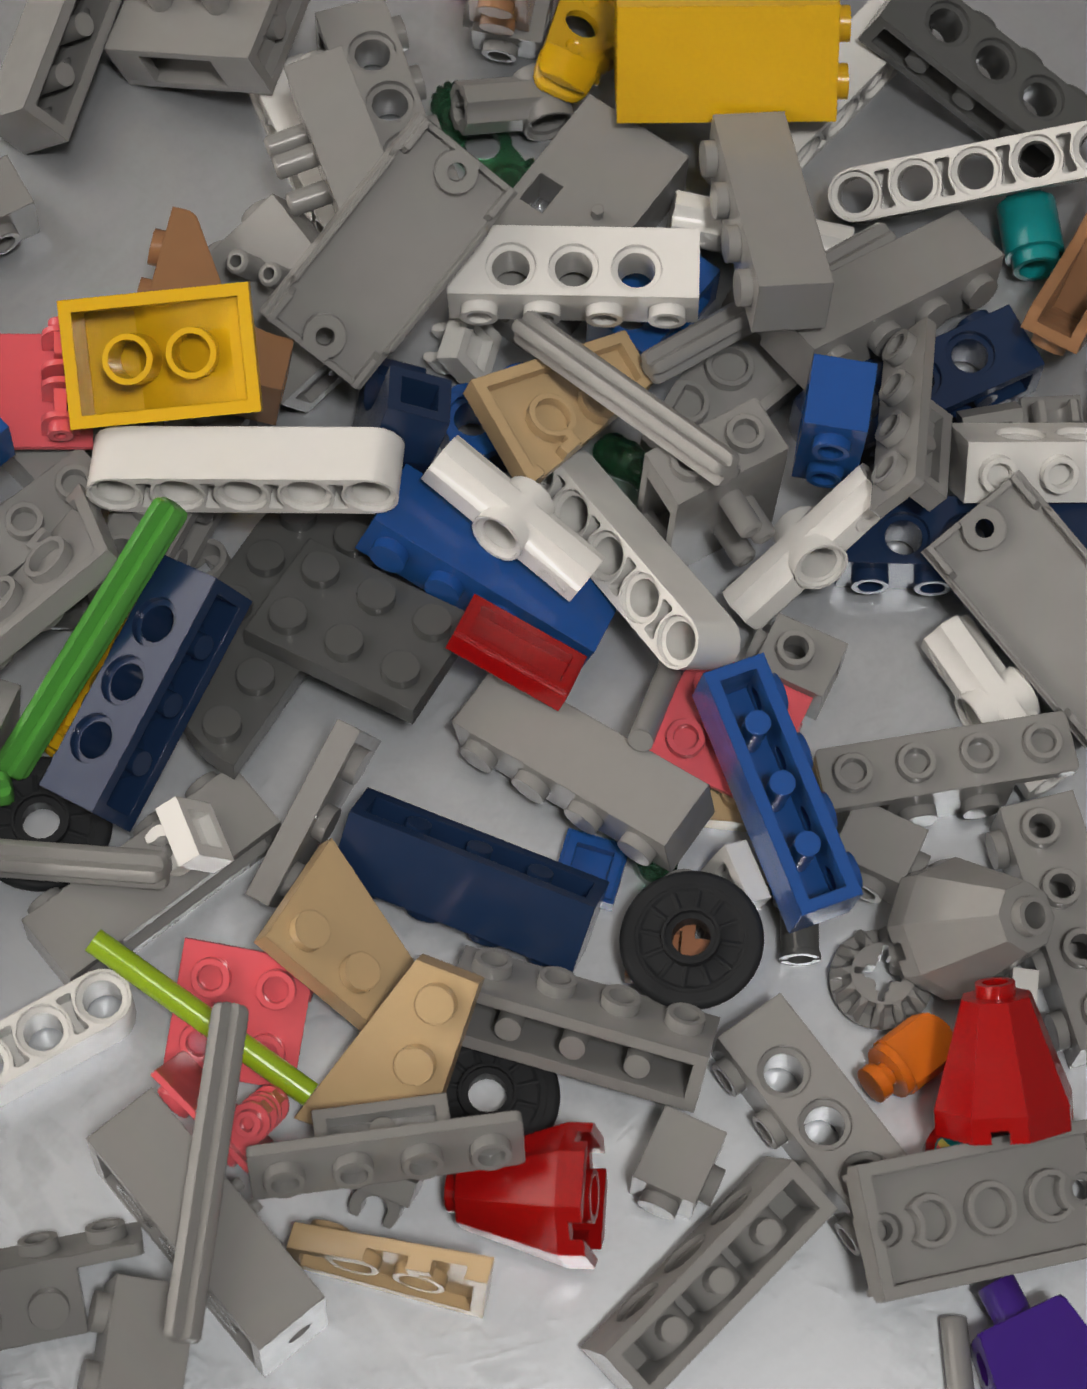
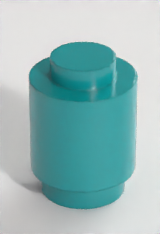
(1030, 234)

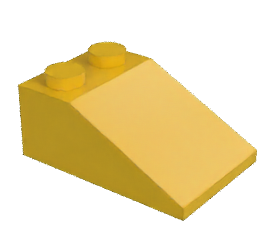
(160, 355)

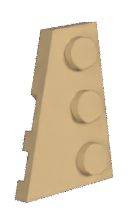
(542, 417)
(336, 938)
(407, 1042)
(398, 1267)

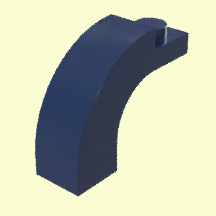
(409, 404)

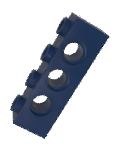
(992, 343)
(875, 567)
(146, 692)

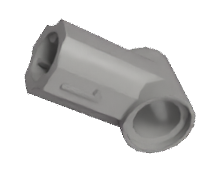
(507, 106)

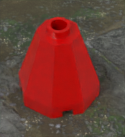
(1002, 1071)
(546, 1204)

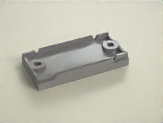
(388, 251)
(1025, 590)
(969, 1213)

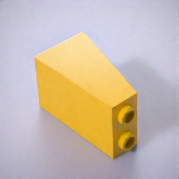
(729, 58)

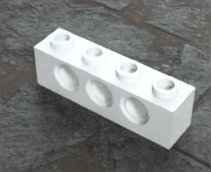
(602, 255)
(1046, 453)

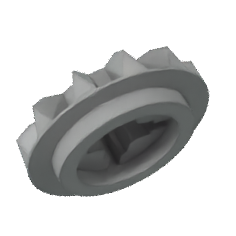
(858, 994)

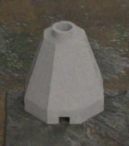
(965, 925)

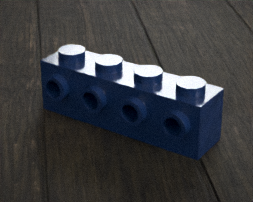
(471, 881)

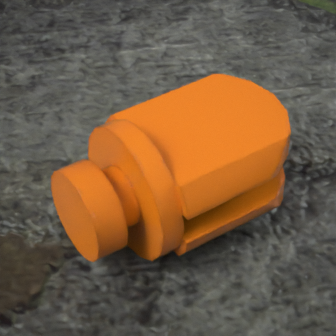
(906, 1057)

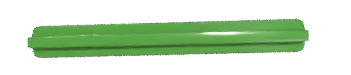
(91, 637)

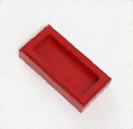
(516, 652)

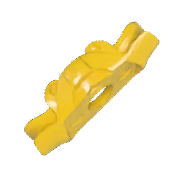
(573, 63)

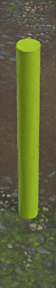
(196, 1013)

